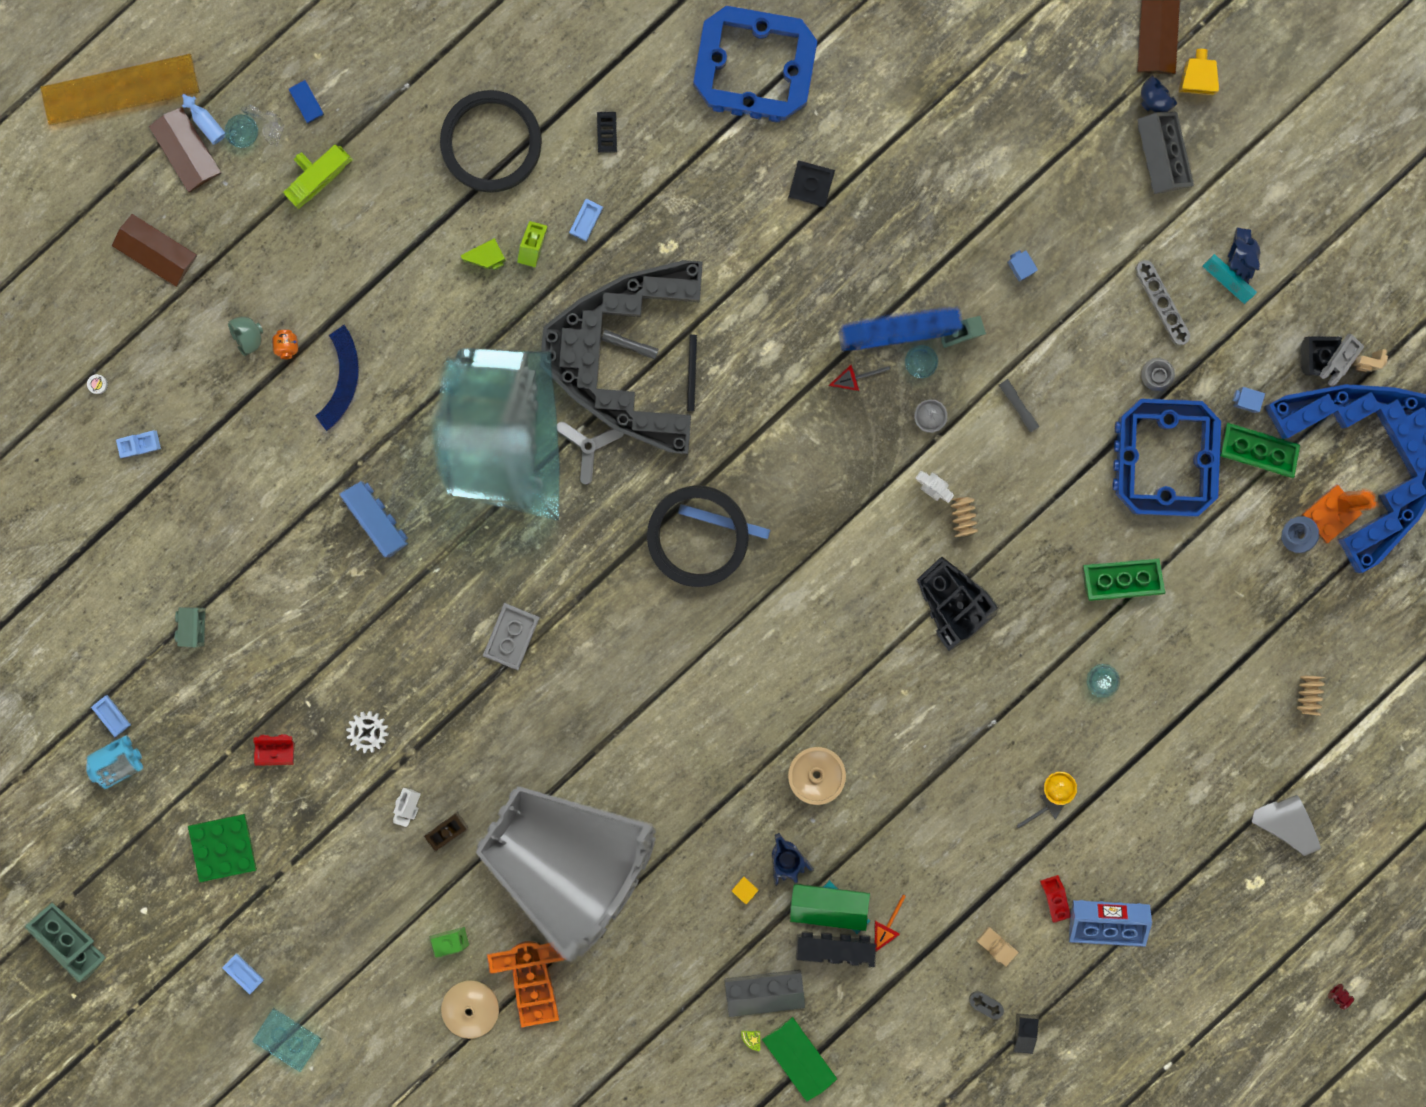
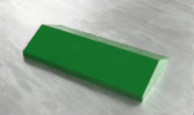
(1259, 450)
(1123, 579)
(830, 907)
(799, 1059)

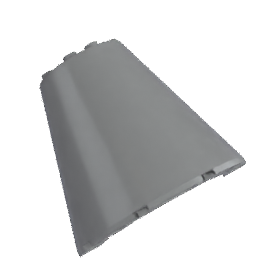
(566, 864)

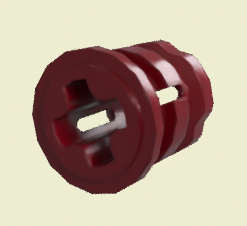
(1341, 996)

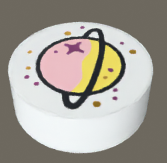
(97, 384)

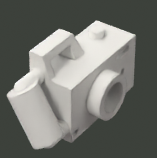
(406, 807)

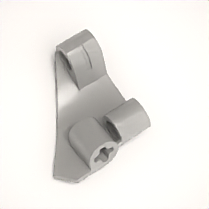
(1289, 823)

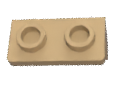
(1376, 362)

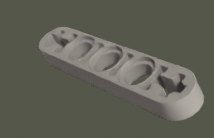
(1162, 293)

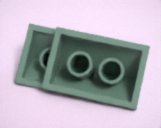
(66, 942)

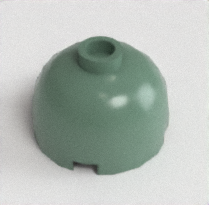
(246, 334)

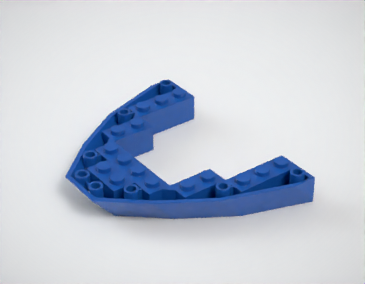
(1404, 420)

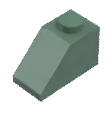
(970, 329)

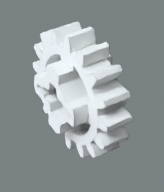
(934, 486)
(373, 739)

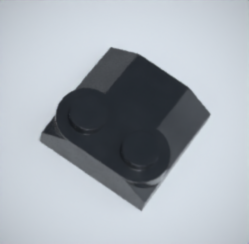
(1317, 352)

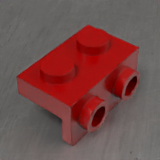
(274, 750)

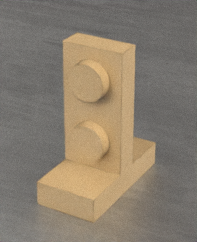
(997, 946)

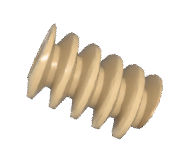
(964, 516)
(1310, 695)

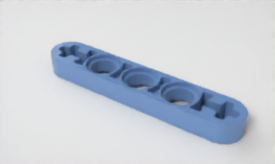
(721, 520)

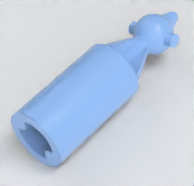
(204, 120)

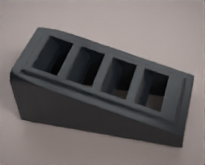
(607, 115)

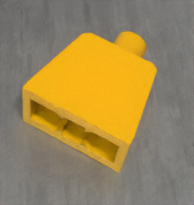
(1200, 75)

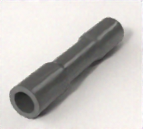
(641, 348)
(1025, 415)

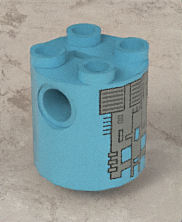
(114, 763)

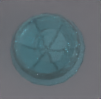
(241, 131)
(921, 361)
(1107, 684)

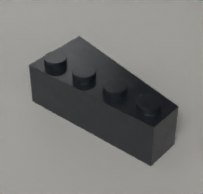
(836, 949)

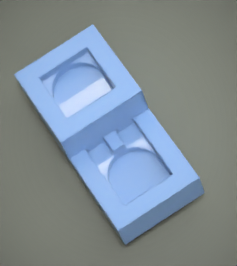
(138, 444)

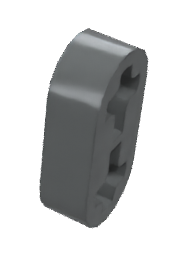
(988, 1001)

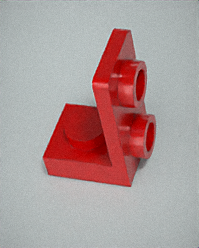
(1056, 898)

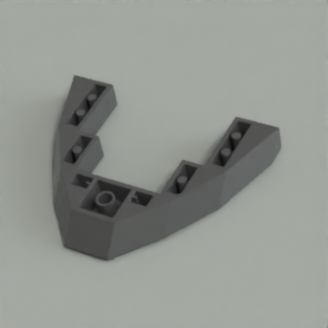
(576, 344)

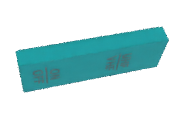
(1229, 279)

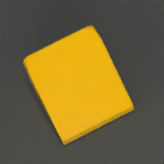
(745, 890)

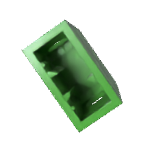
(449, 942)

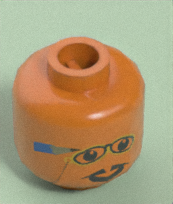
(285, 344)

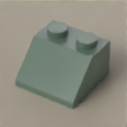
(190, 627)

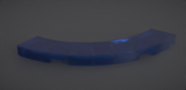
(347, 379)

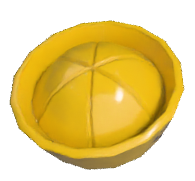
(1060, 788)

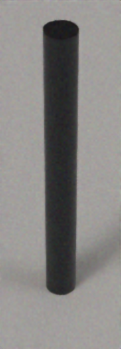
(692, 372)

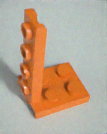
(1338, 510)

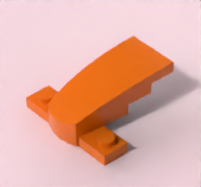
(531, 979)

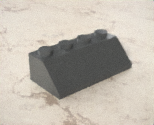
(1165, 152)
(764, 993)

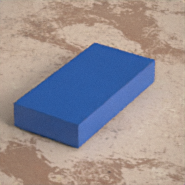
(306, 101)

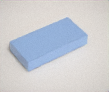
(586, 220)
(110, 716)
(243, 973)

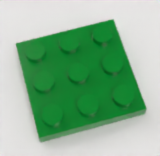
(222, 847)

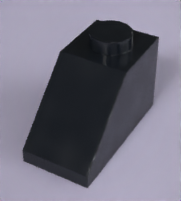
(1025, 1033)

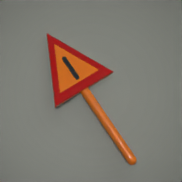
(883, 933)

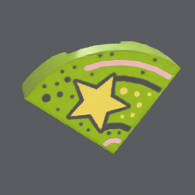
(751, 1039)

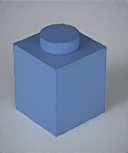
(1022, 265)
(1248, 399)

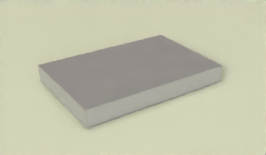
(511, 636)

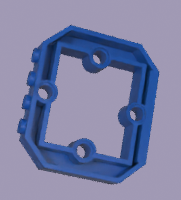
(775, 24)
(899, 329)
(1210, 446)

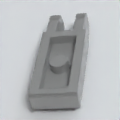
(1342, 359)

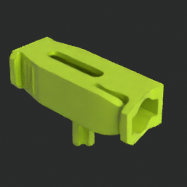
(316, 175)

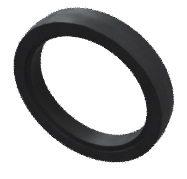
(486, 97)
(675, 573)

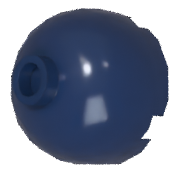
(1156, 96)

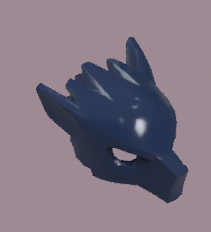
(1244, 254)
(787, 860)

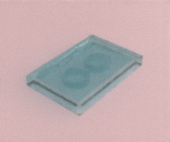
(286, 1040)

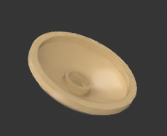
(820, 789)
(471, 996)

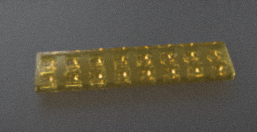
(120, 89)

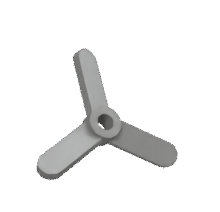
(581, 441)

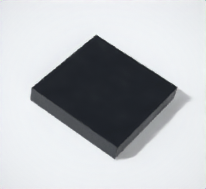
(811, 184)

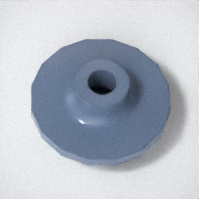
(1294, 529)

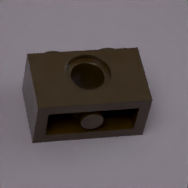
(446, 831)

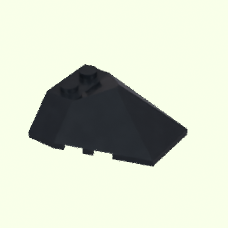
(955, 603)

